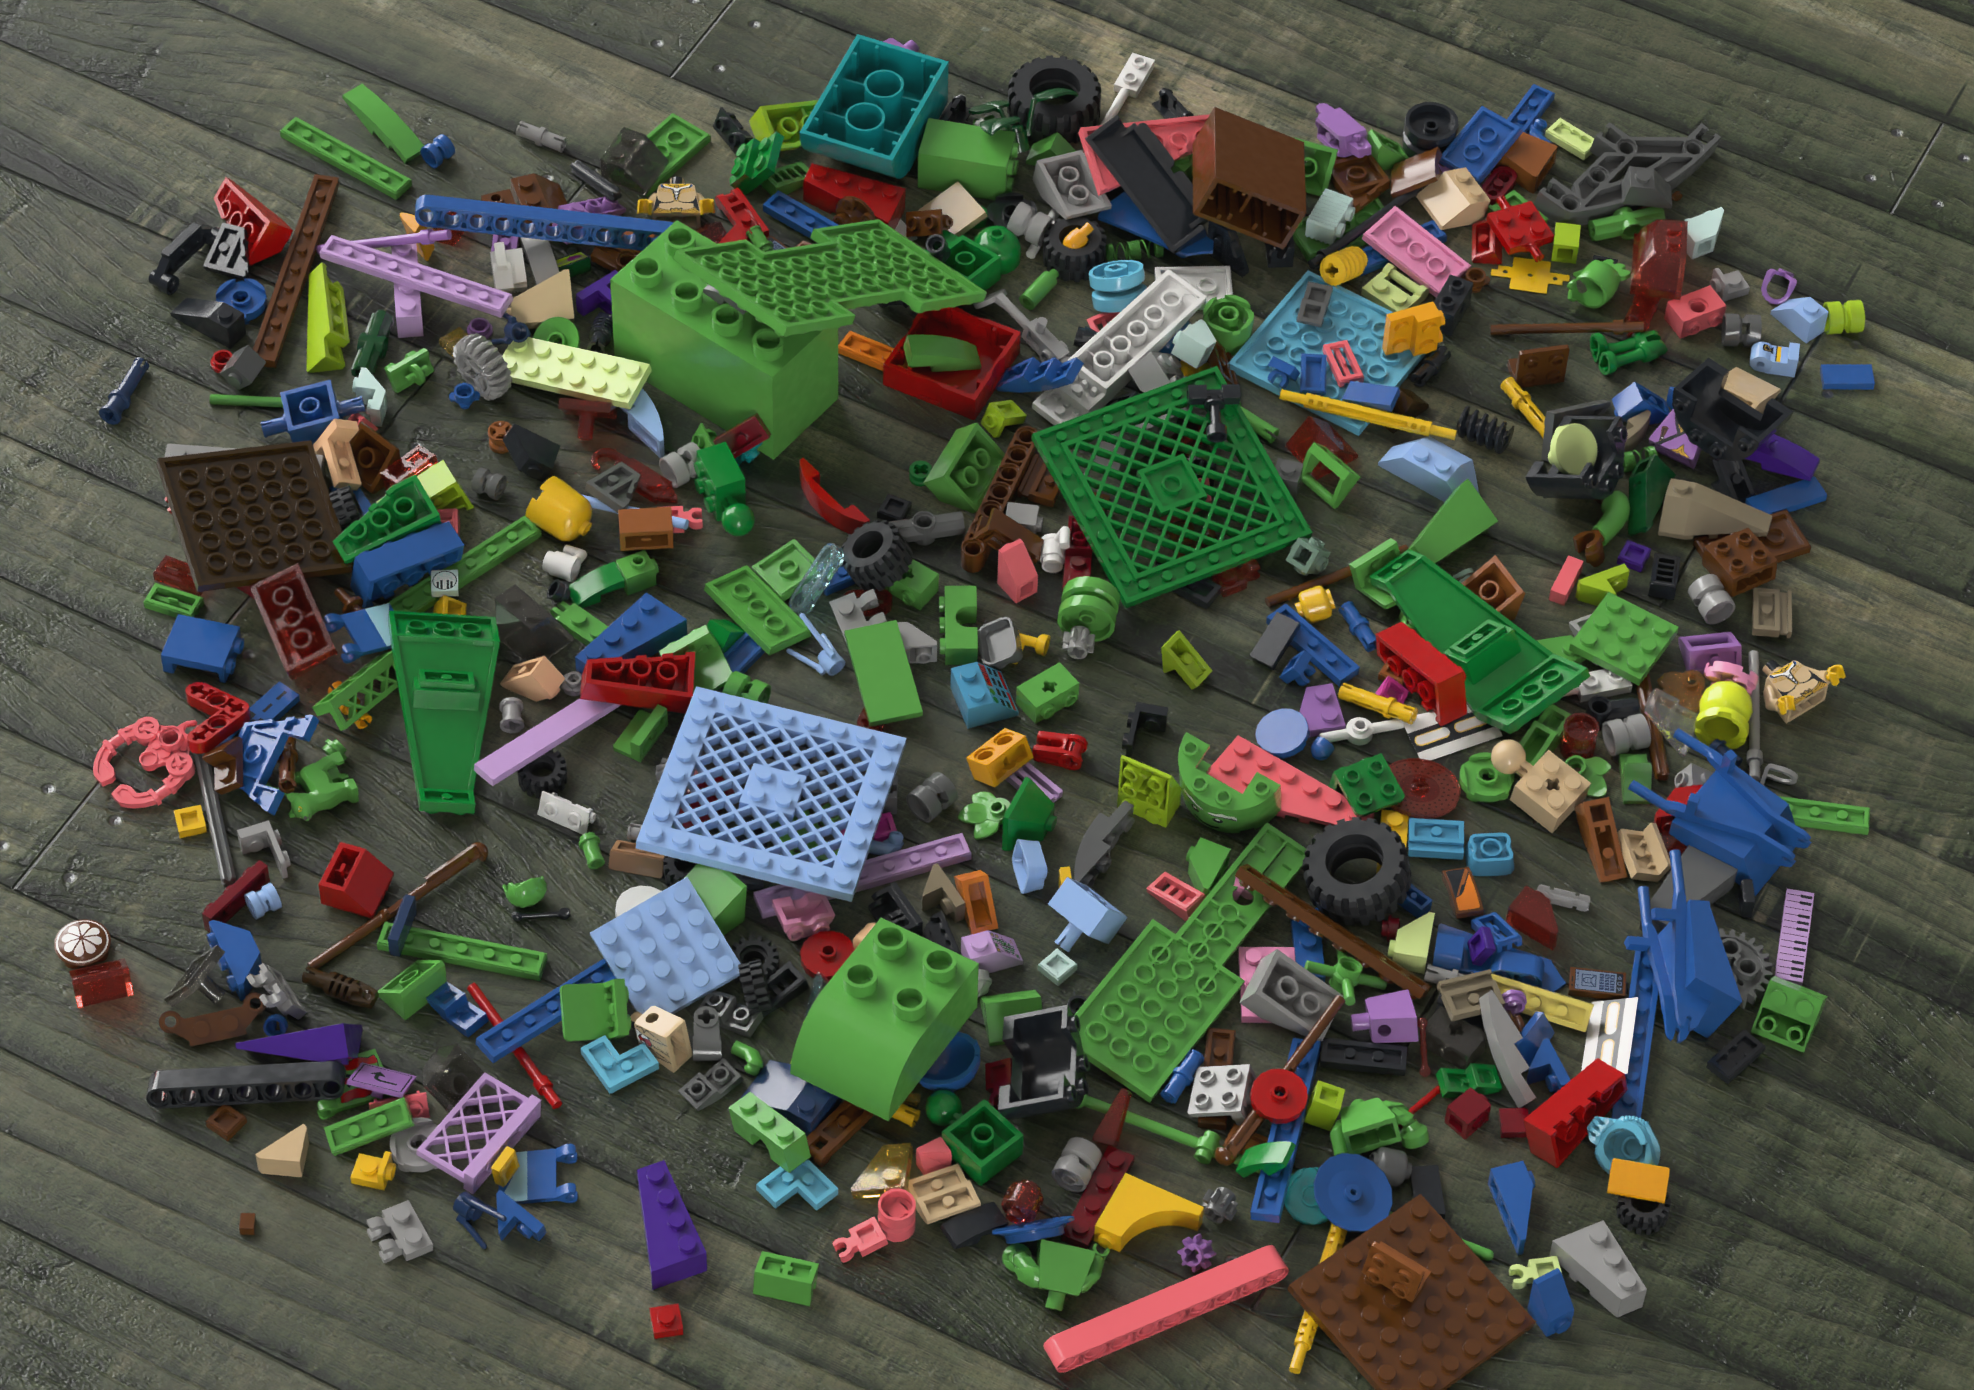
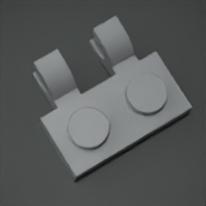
(849, 611)
(280, 992)
(406, 1229)

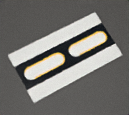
(1437, 741)
(1611, 1033)

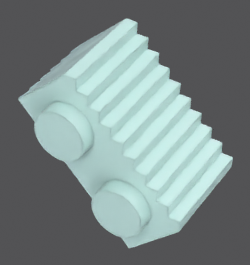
(1329, 217)

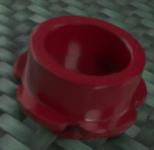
(1390, 928)

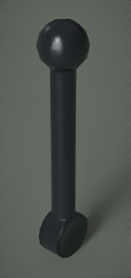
(563, 913)

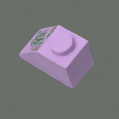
(991, 951)

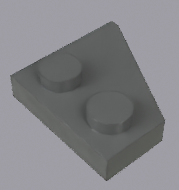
(614, 486)

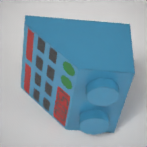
(981, 694)

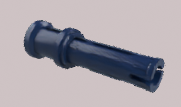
(120, 398)

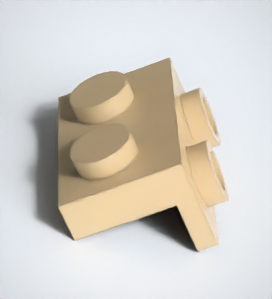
(1644, 853)

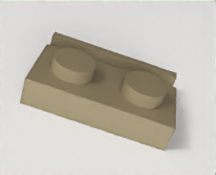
(1771, 612)
(1462, 994)

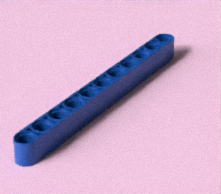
(541, 218)

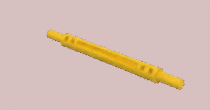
(1367, 414)
(1308, 1326)

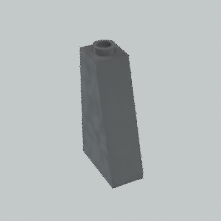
(1703, 879)

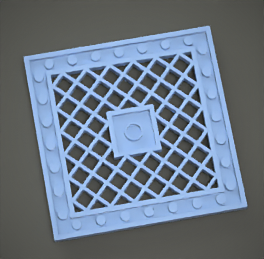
(772, 794)

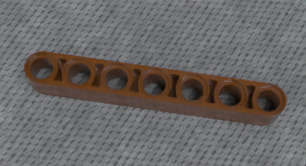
(1000, 492)

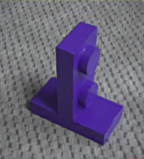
(596, 296)

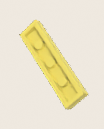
(1556, 1007)

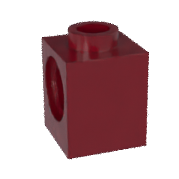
(1468, 1113)

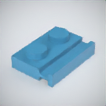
(1436, 838)

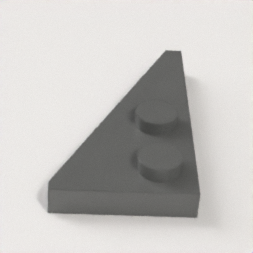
(1554, 417)

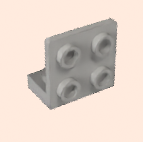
(1222, 1092)

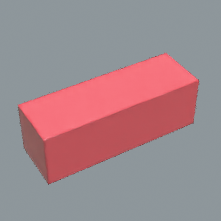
(1566, 580)

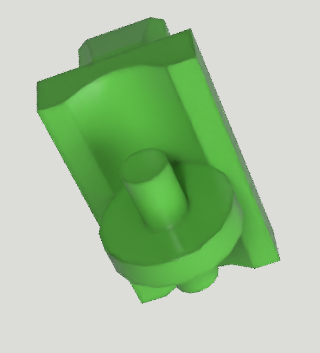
(410, 370)

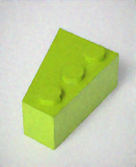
(443, 488)

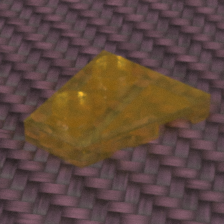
(886, 1171)

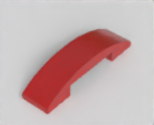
(825, 505)

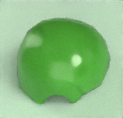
(526, 893)

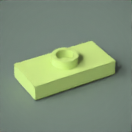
(1570, 138)

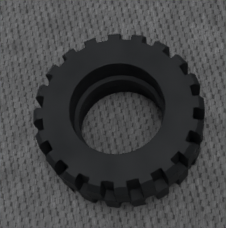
(1047, 118)
(1353, 841)

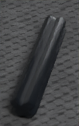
(596, 180)

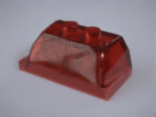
(1659, 259)
(293, 621)

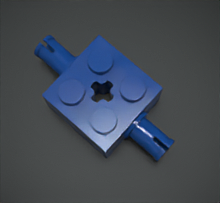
(310, 411)

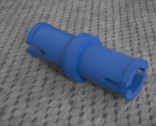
(1358, 626)
(1182, 1076)

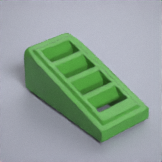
(778, 182)

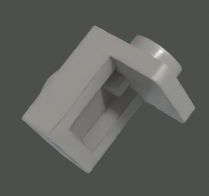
(1692, 776)

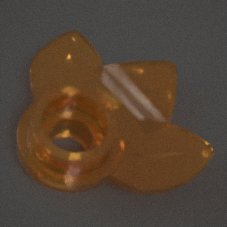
(1677, 686)

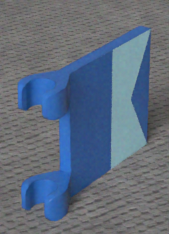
(366, 628)
(537, 1176)

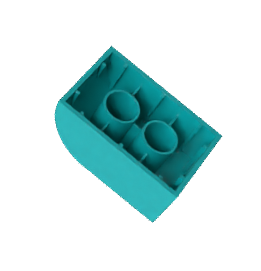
(877, 107)

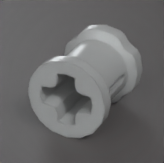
(511, 715)

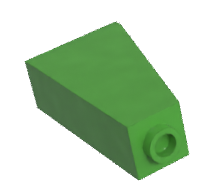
(1454, 524)

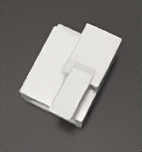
(508, 269)

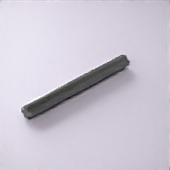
(215, 821)

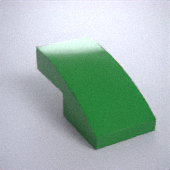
(600, 581)
(1480, 1077)
(1267, 1157)

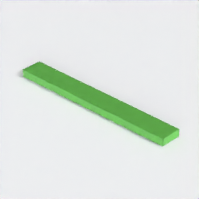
(472, 564)

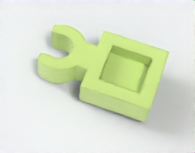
(1535, 1269)

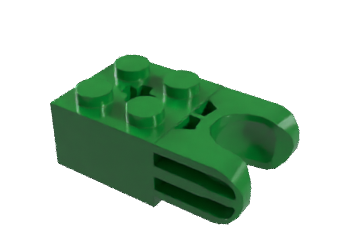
(972, 260)

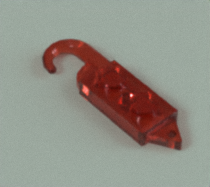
(651, 484)

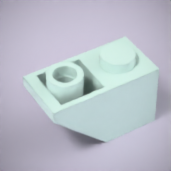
(1703, 232)
(1194, 344)

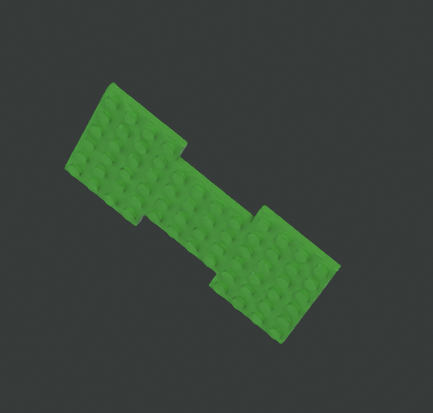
(817, 283)

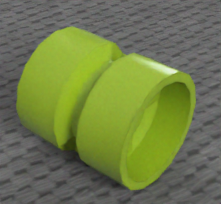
(1846, 316)

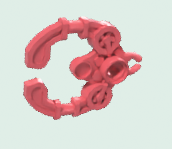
(157, 754)

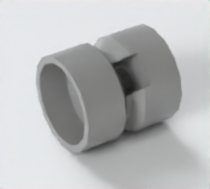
(1028, 223)
(680, 466)
(1711, 599)
(1626, 734)
(1076, 1164)

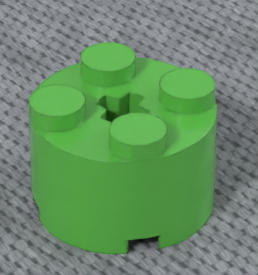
(1229, 321)

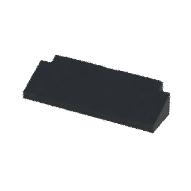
(1145, 174)

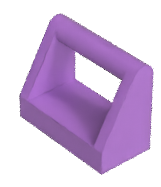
(1698, 656)

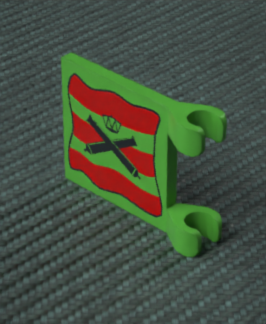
(352, 1095)

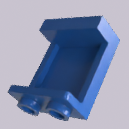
(202, 646)

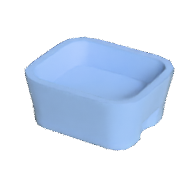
(1029, 865)

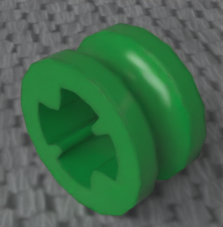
(919, 467)

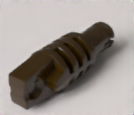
(341, 987)

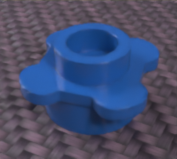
(464, 395)

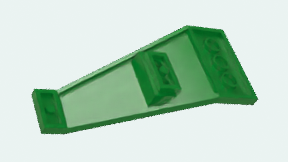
(445, 693)

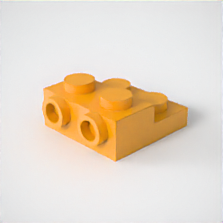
(1413, 329)

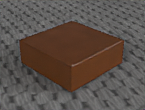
(226, 1122)

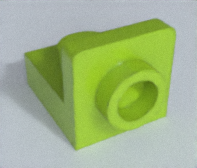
(1000, 415)

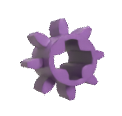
(1204, 1252)

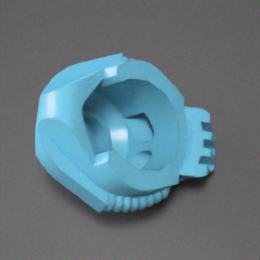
(1623, 1139)

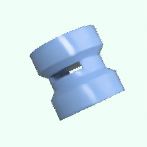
(263, 901)

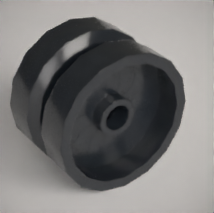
(1429, 127)

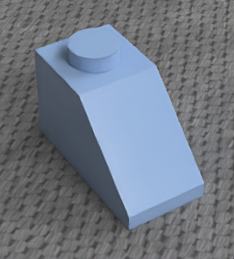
(1802, 317)

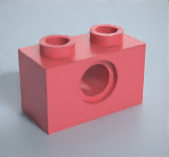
(1695, 312)

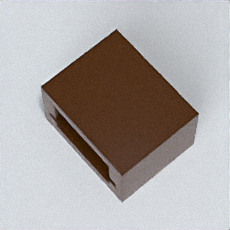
(247, 1223)

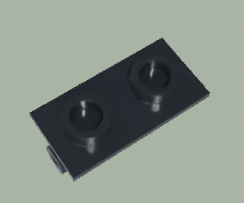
(1169, 106)
(956, 110)
(731, 130)

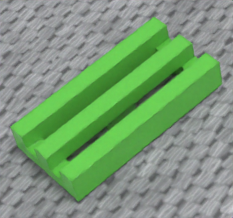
(171, 605)

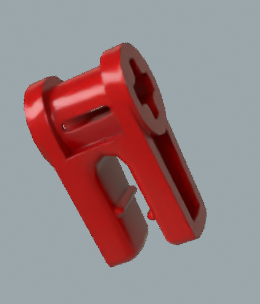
(1059, 749)

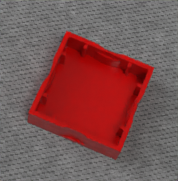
(961, 390)

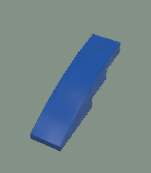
(1037, 376)

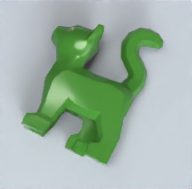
(323, 787)

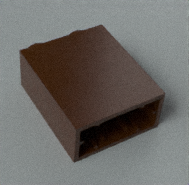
(1249, 178)

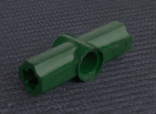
(373, 343)

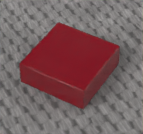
(1512, 1122)

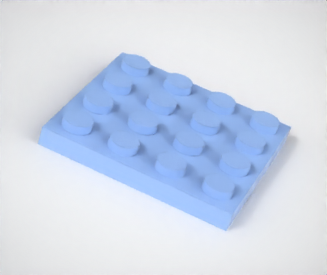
(667, 950)

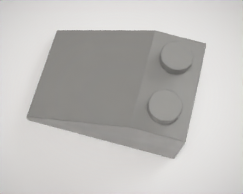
(1068, 185)
(1287, 994)

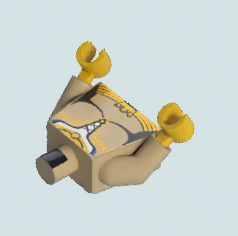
(677, 202)
(1796, 687)

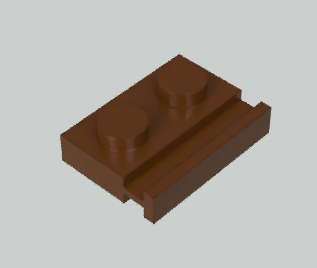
(1221, 359)
(1039, 484)

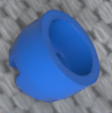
(1321, 748)
(271, 1024)

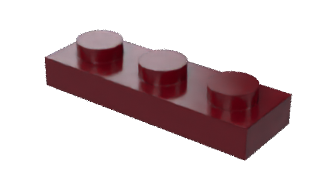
(233, 896)

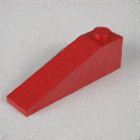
(265, 229)

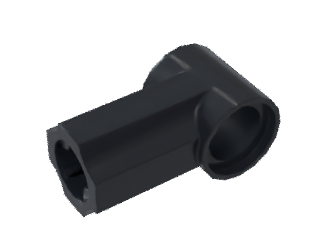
(1606, 710)

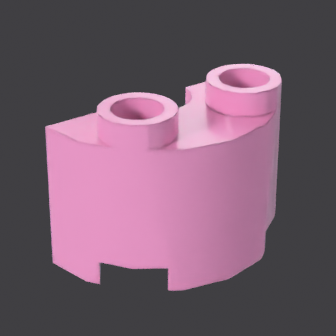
(803, 916)

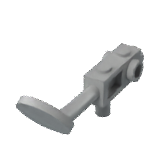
(1034, 331)

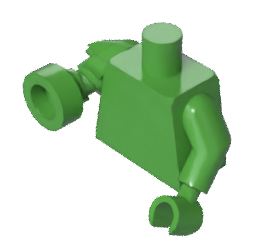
(1374, 1125)
(1058, 1269)

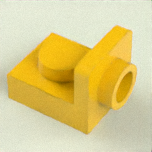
(373, 1171)

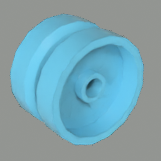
(1116, 284)

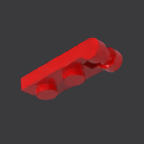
(740, 211)

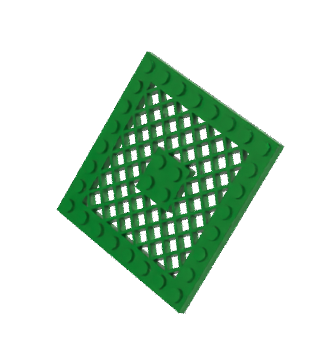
(1169, 489)

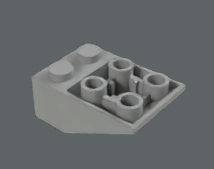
(1158, 370)

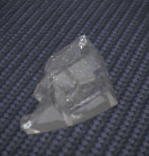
(1669, 716)

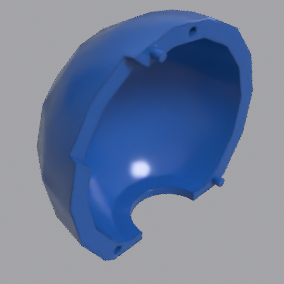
(954, 1066)

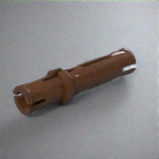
(287, 766)

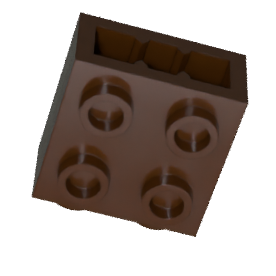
(1740, 562)

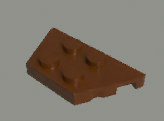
(1359, 179)

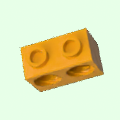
(999, 757)

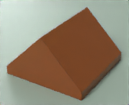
(1497, 588)

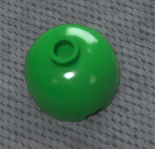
(1003, 243)

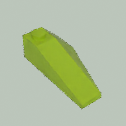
(784, 119)

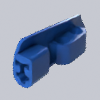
(1129, 218)
(1453, 953)

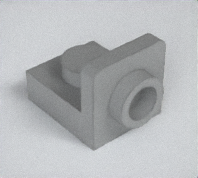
(1729, 285)

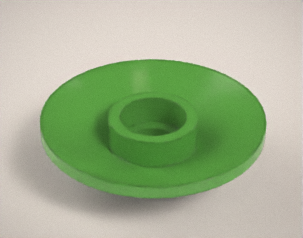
(558, 329)

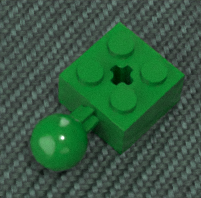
(723, 489)
(979, 1139)

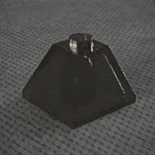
(450, 1076)

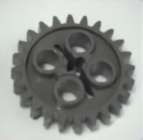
(1748, 959)

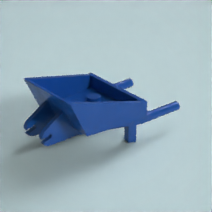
(1733, 818)
(1687, 961)

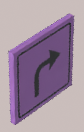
(381, 1080)

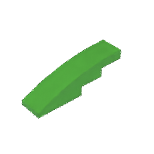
(384, 122)

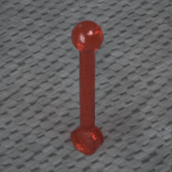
(1425, 1070)

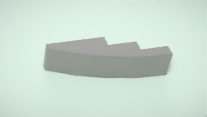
(1501, 1038)

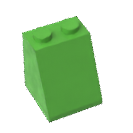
(721, 894)

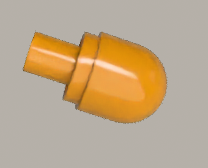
(1078, 238)

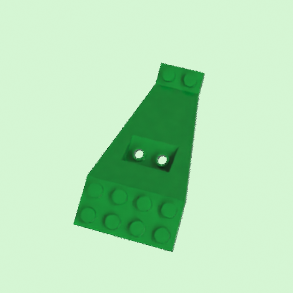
(1505, 668)

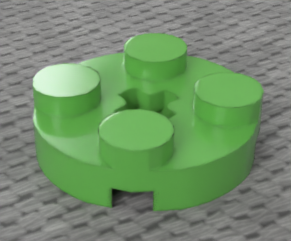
(1482, 790)

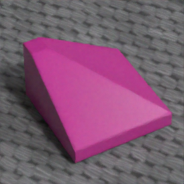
(1393, 689)

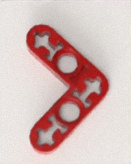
(230, 714)

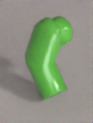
(751, 1055)

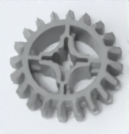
(482, 366)

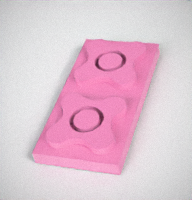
(1415, 250)

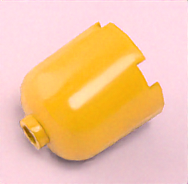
(560, 510)

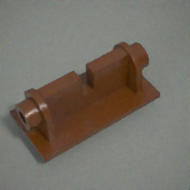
(927, 223)

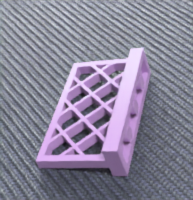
(508, 1135)

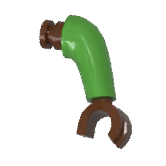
(1615, 515)

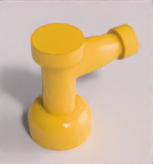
(1040, 644)

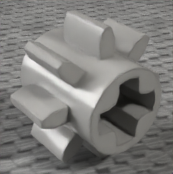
(1078, 642)

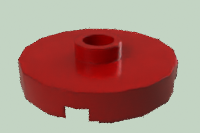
(814, 949)
(1278, 1108)

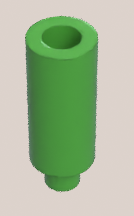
(1039, 289)

